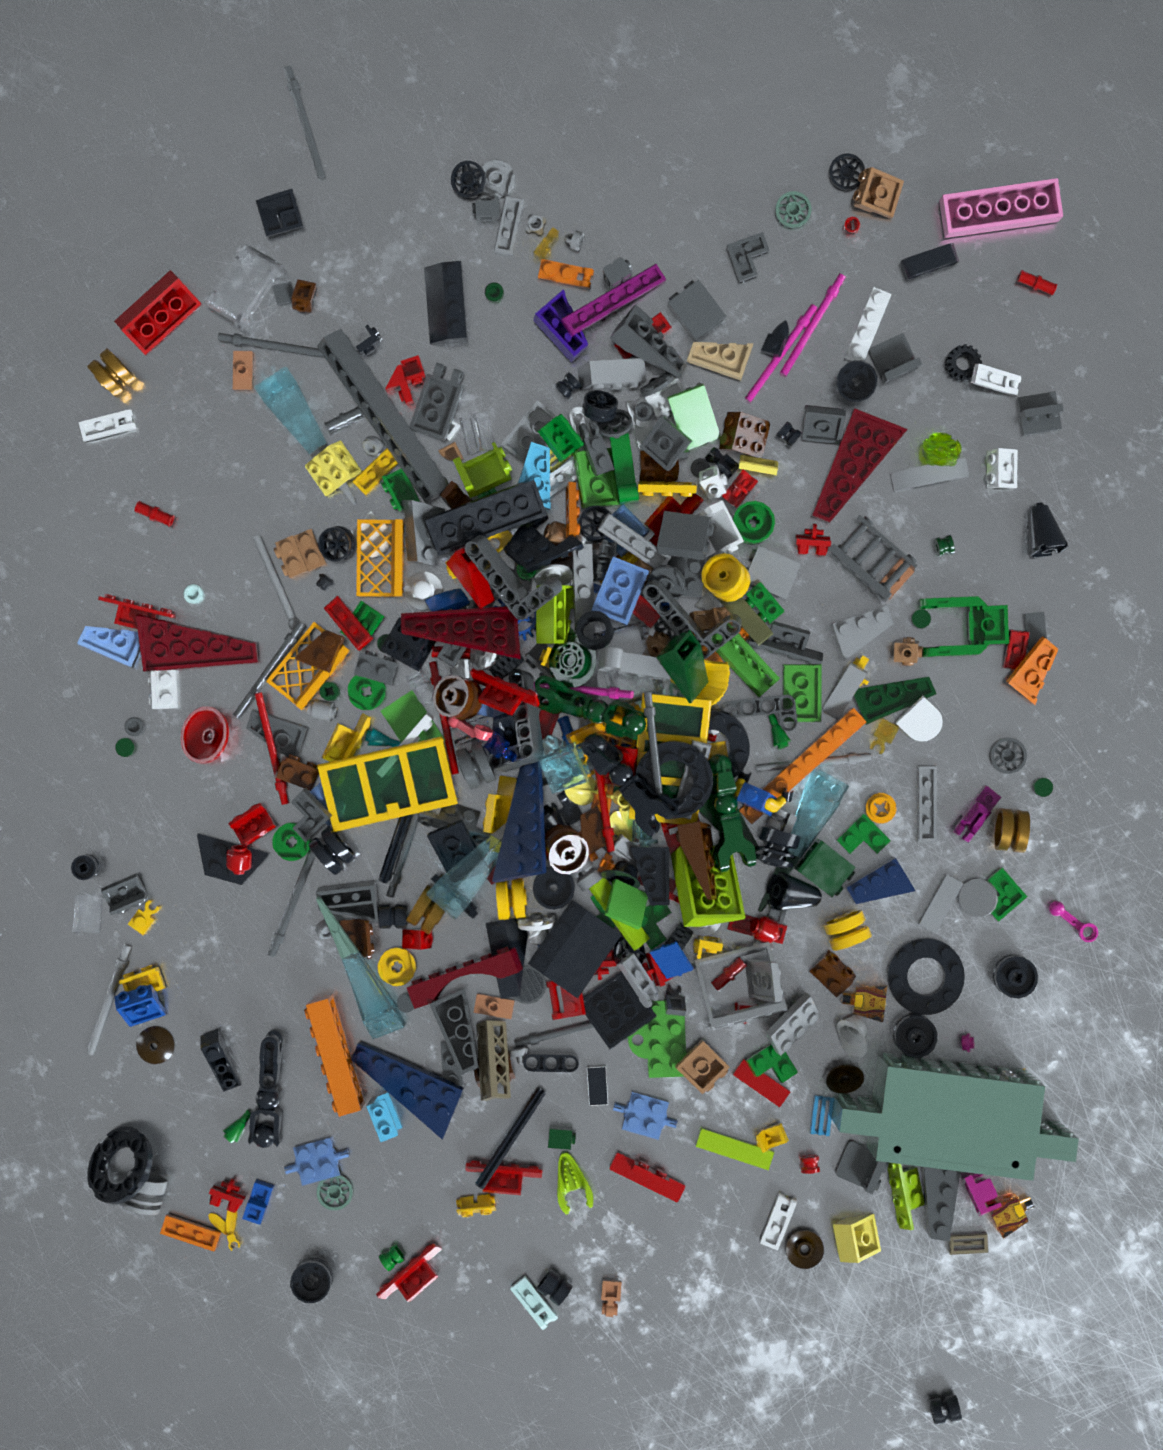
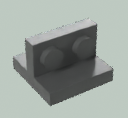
(1039, 413)
(823, 424)
(666, 443)

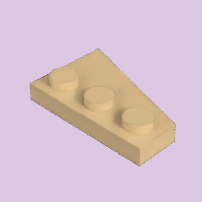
(721, 358)

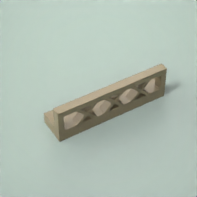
(489, 1059)

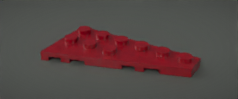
(859, 453)
(480, 629)
(179, 646)

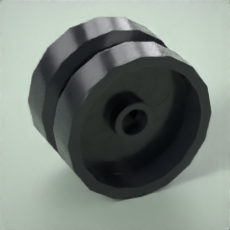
(331, 850)
(553, 899)
(1025, 979)
(916, 1046)

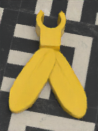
(226, 1227)

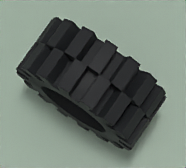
(952, 367)
(505, 666)
(680, 935)

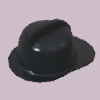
(623, 872)

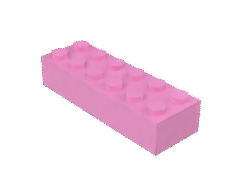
(1001, 208)

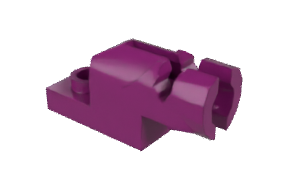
(977, 813)

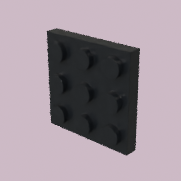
(616, 1010)

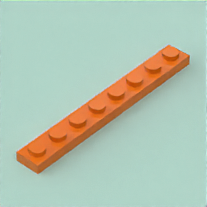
(810, 758)

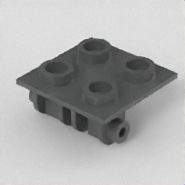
(602, 555)

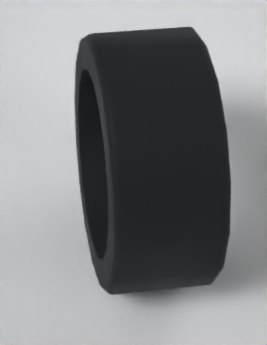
(591, 617)

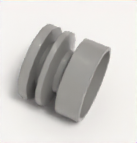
(146, 1200)

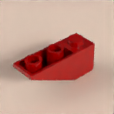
(470, 578)

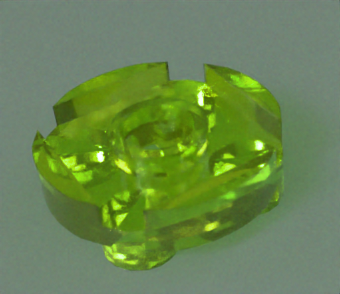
(934, 456)

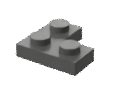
(743, 251)
(314, 815)

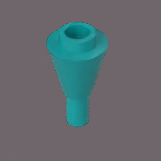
(376, 738)

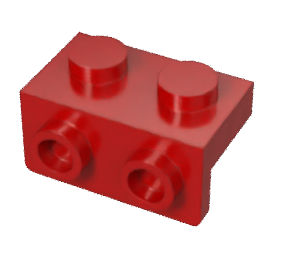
(252, 824)

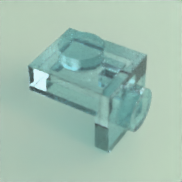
(641, 837)

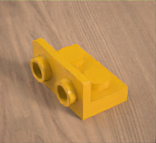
(710, 943)

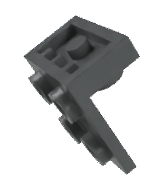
(894, 358)

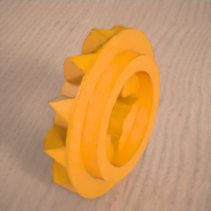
(881, 817)

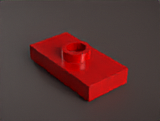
(1016, 648)

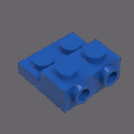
(139, 1005)

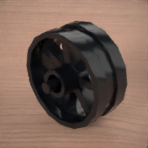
(599, 406)
(594, 523)
(337, 543)

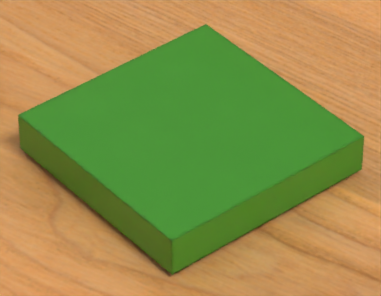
(626, 904)

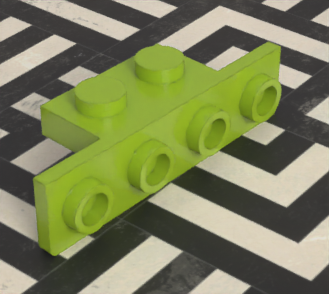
(906, 1193)

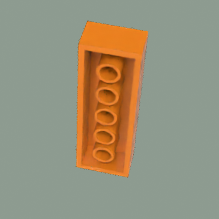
(334, 1055)

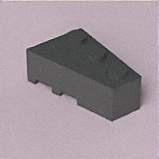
(418, 539)
(352, 899)

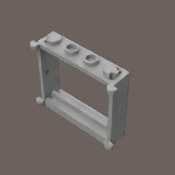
(746, 1014)

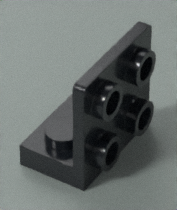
(406, 648)

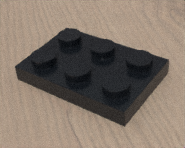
(451, 843)

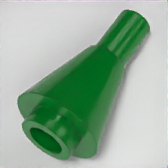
(779, 736)
(234, 1131)

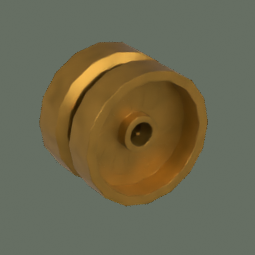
(111, 373)
(1012, 830)
(428, 909)

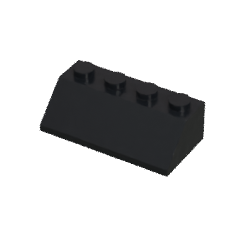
(446, 303)

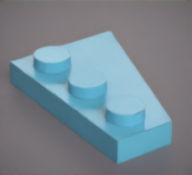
(538, 467)

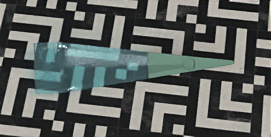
(817, 805)
(374, 1002)

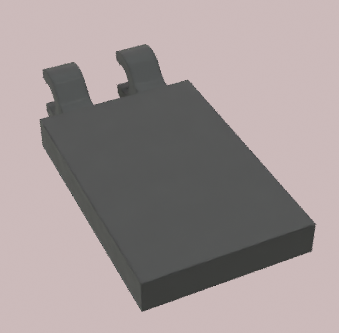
(437, 403)

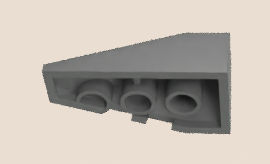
(641, 339)

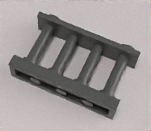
(868, 577)

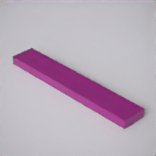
(613, 300)

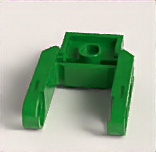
(985, 625)

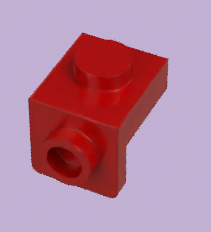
(413, 370)
(416, 939)

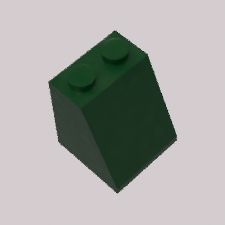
(825, 868)

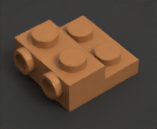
(878, 192)
(299, 554)
(702, 1067)

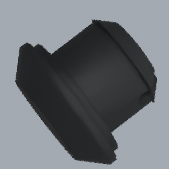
(325, 581)

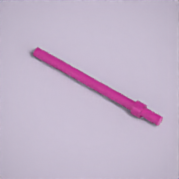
(831, 293)
(802, 322)
(613, 692)

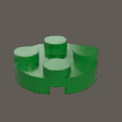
(370, 701)
(283, 848)

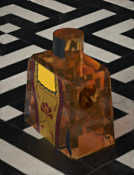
(867, 1000)
(1011, 1214)

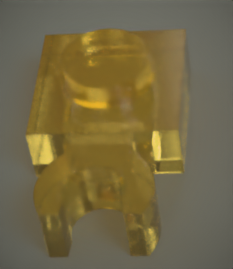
(544, 247)
(885, 733)

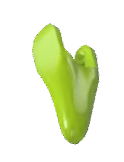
(571, 1179)

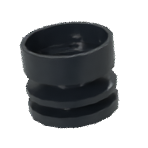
(848, 388)
(777, 847)
(304, 1288)

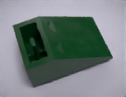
(685, 664)

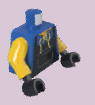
(758, 798)

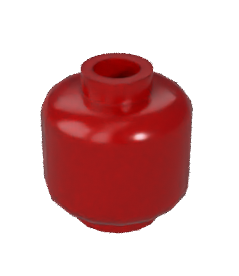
(239, 859)
(765, 929)

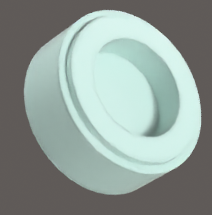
(193, 594)

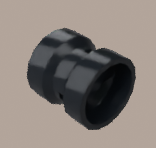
(571, 382)
(792, 437)

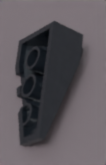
(504, 934)

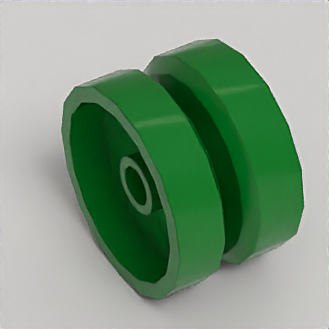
(761, 515)

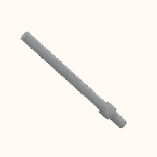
(277, 585)
(850, 758)
(120, 964)

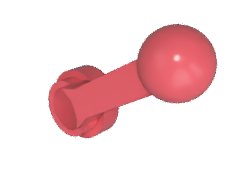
(479, 731)

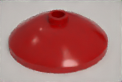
(204, 735)

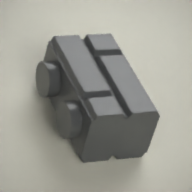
(617, 273)

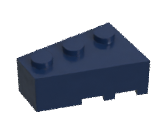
(879, 883)

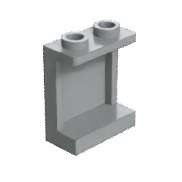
(773, 571)

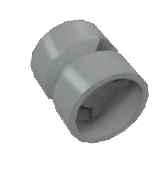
(589, 879)

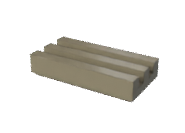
(984, 1235)

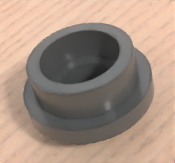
(638, 411)

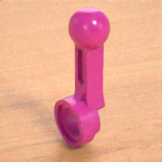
(1057, 909)

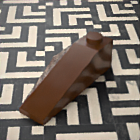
(696, 843)

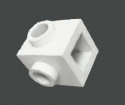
(712, 482)

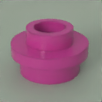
(967, 1042)

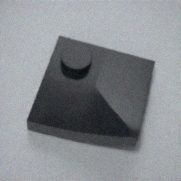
(279, 213)

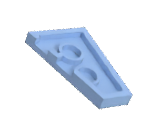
(111, 643)

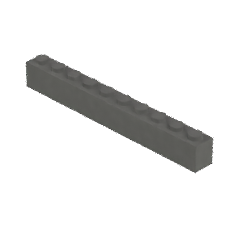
(383, 415)

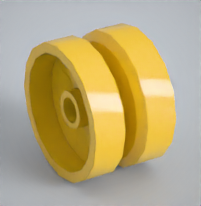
(725, 577)
(512, 897)
(847, 931)

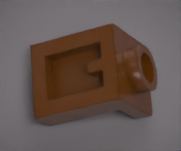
(303, 295)
(454, 496)

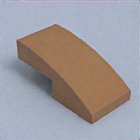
(709, 618)

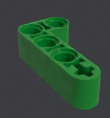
(624, 469)

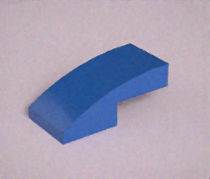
(449, 599)
(258, 1202)

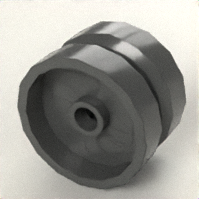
(475, 765)

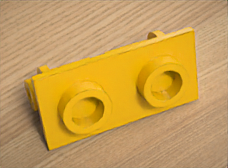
(468, 1207)

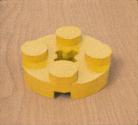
(390, 975)

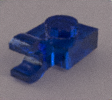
(498, 745)

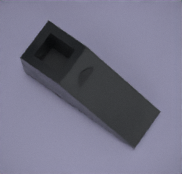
(219, 1059)

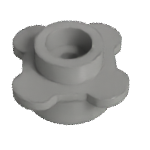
(535, 219)

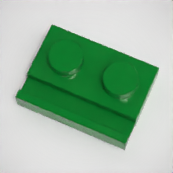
(368, 617)

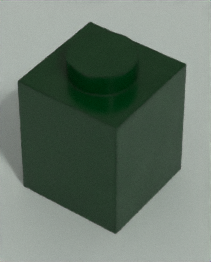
(561, 1137)

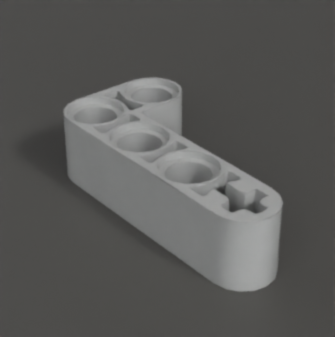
(620, 662)

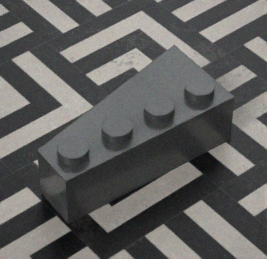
(455, 1024)
(940, 1200)

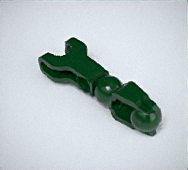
(565, 701)
(727, 818)

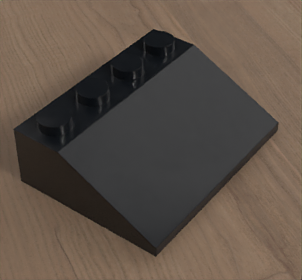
(574, 949)

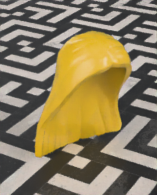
(718, 680)

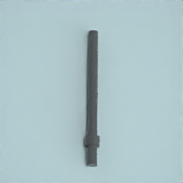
(293, 87)
(238, 339)
(290, 639)
(649, 712)
(395, 877)
(278, 937)
(534, 1038)

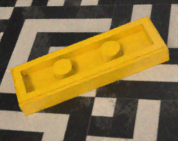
(373, 473)

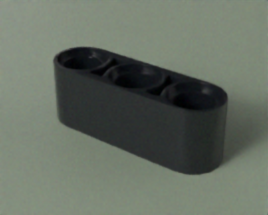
(930, 261)
(560, 1058)

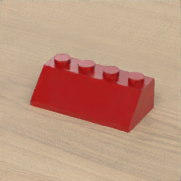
(157, 312)

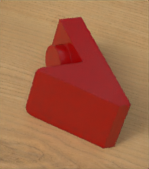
(399, 381)

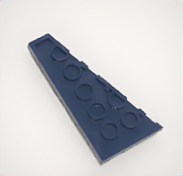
(523, 840)
(419, 1091)

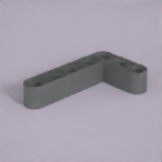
(509, 583)
(688, 623)
(524, 725)

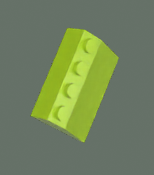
(695, 906)

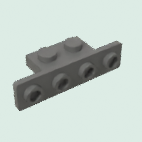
(791, 642)
(452, 814)

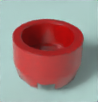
(848, 226)

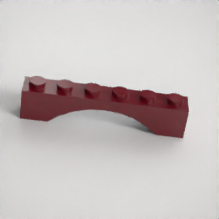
(499, 965)

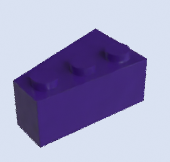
(549, 321)

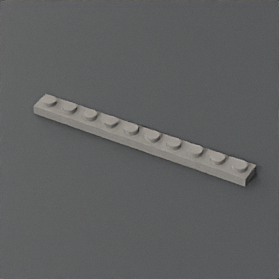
(583, 602)

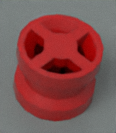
(809, 1164)

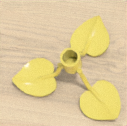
(583, 795)

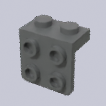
(861, 1167)

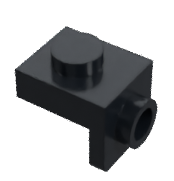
(368, 345)

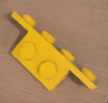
(345, 740)
(499, 804)

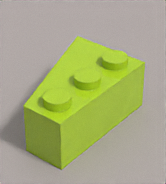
(553, 618)

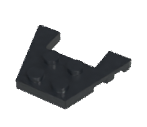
(534, 550)

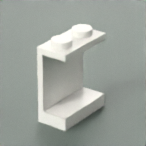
(725, 533)

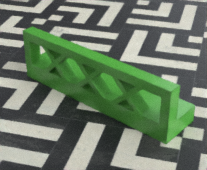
(743, 665)

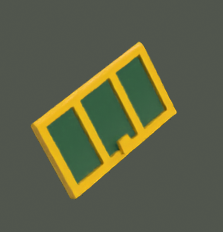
(674, 721)
(387, 784)

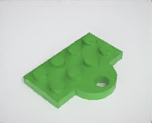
(662, 1042)

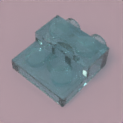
(565, 768)

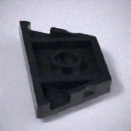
(214, 859)

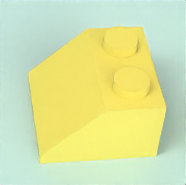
(857, 1238)

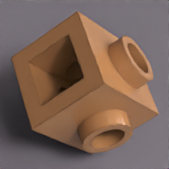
(657, 643)
(902, 655)

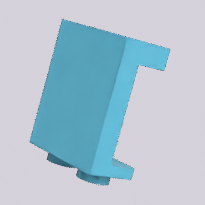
(384, 1116)

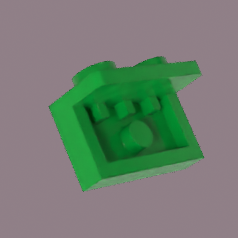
(560, 437)
(399, 488)
(764, 603)

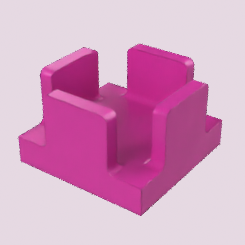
(981, 1193)

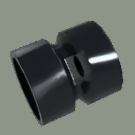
(86, 866)
(393, 916)
(554, 1287)
(952, 1409)

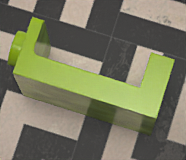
(484, 471)

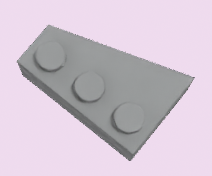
(611, 374)
(859, 630)

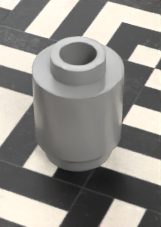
(321, 710)

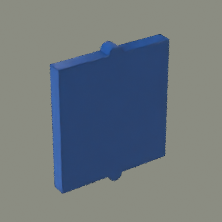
(671, 960)

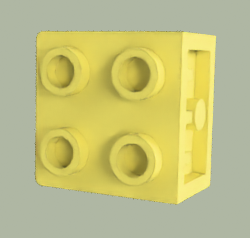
(332, 468)

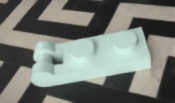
(533, 1302)

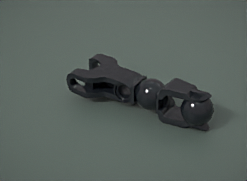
(645, 802)
(267, 1096)

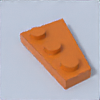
(1032, 670)

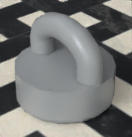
(576, 241)
(372, 445)
(322, 930)
(518, 1052)

